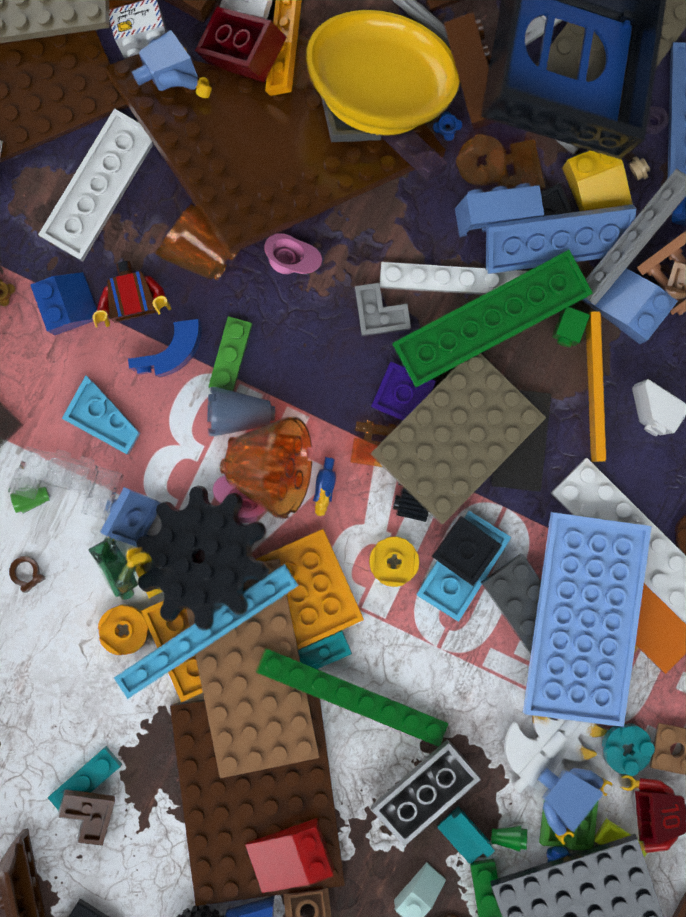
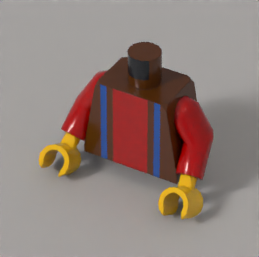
(129, 296)

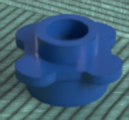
(448, 133)

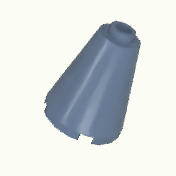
(236, 412)

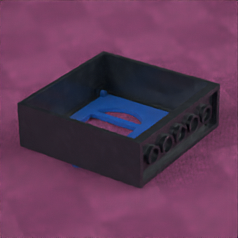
(571, 108)

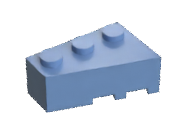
(498, 206)

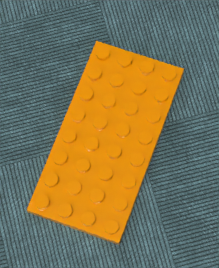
(317, 605)

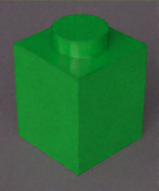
(570, 327)

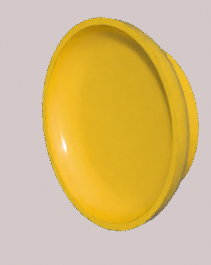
(381, 71)

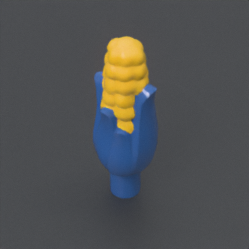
(324, 486)

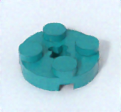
(631, 762)

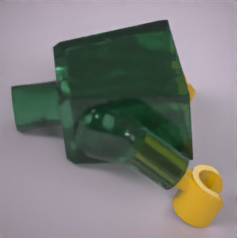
(115, 568)

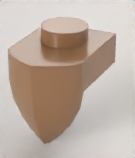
(677, 282)

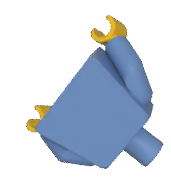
(169, 66)
(570, 798)

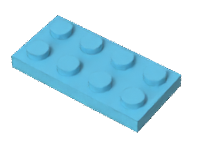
(449, 591)

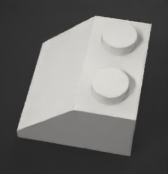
(657, 408)

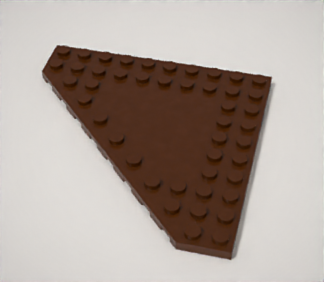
(254, 156)

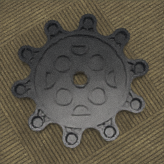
(226, 561)

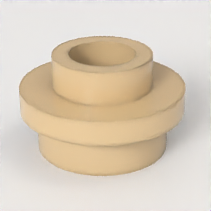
(639, 168)

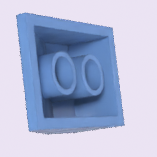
(634, 305)

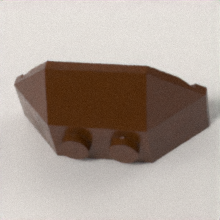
(20, 881)

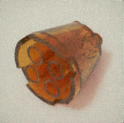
(195, 246)

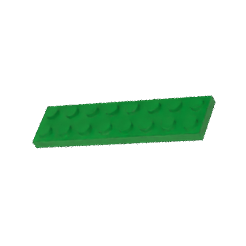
(492, 318)

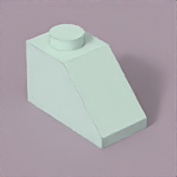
(420, 893)

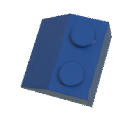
(64, 302)

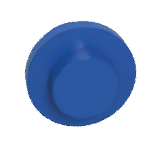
(556, 852)

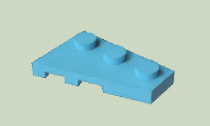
(100, 417)

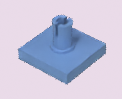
(130, 517)

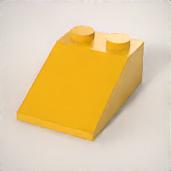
(597, 181)

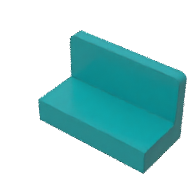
(465, 836)

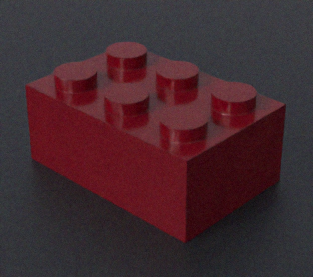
(241, 43)

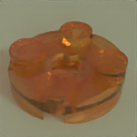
(480, 146)

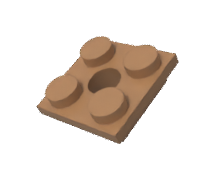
(662, 758)
(317, 898)

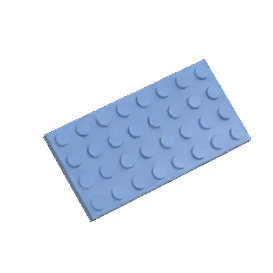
(587, 619)

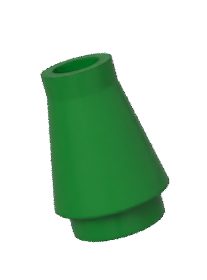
(510, 837)

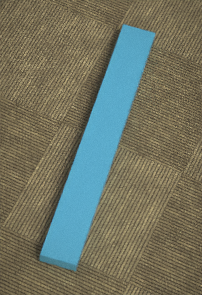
(194, 640)

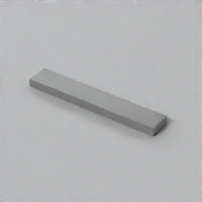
(637, 235)

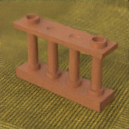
(652, 267)

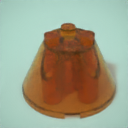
(271, 465)

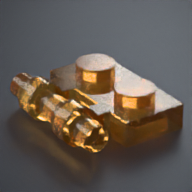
(526, 166)
(364, 447)

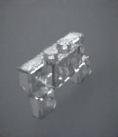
(62, 471)

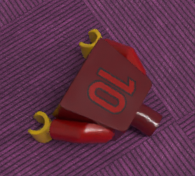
(659, 814)

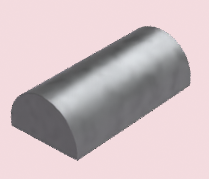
(425, 792)

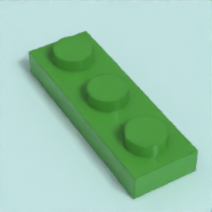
(230, 354)

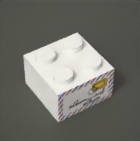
(136, 26)

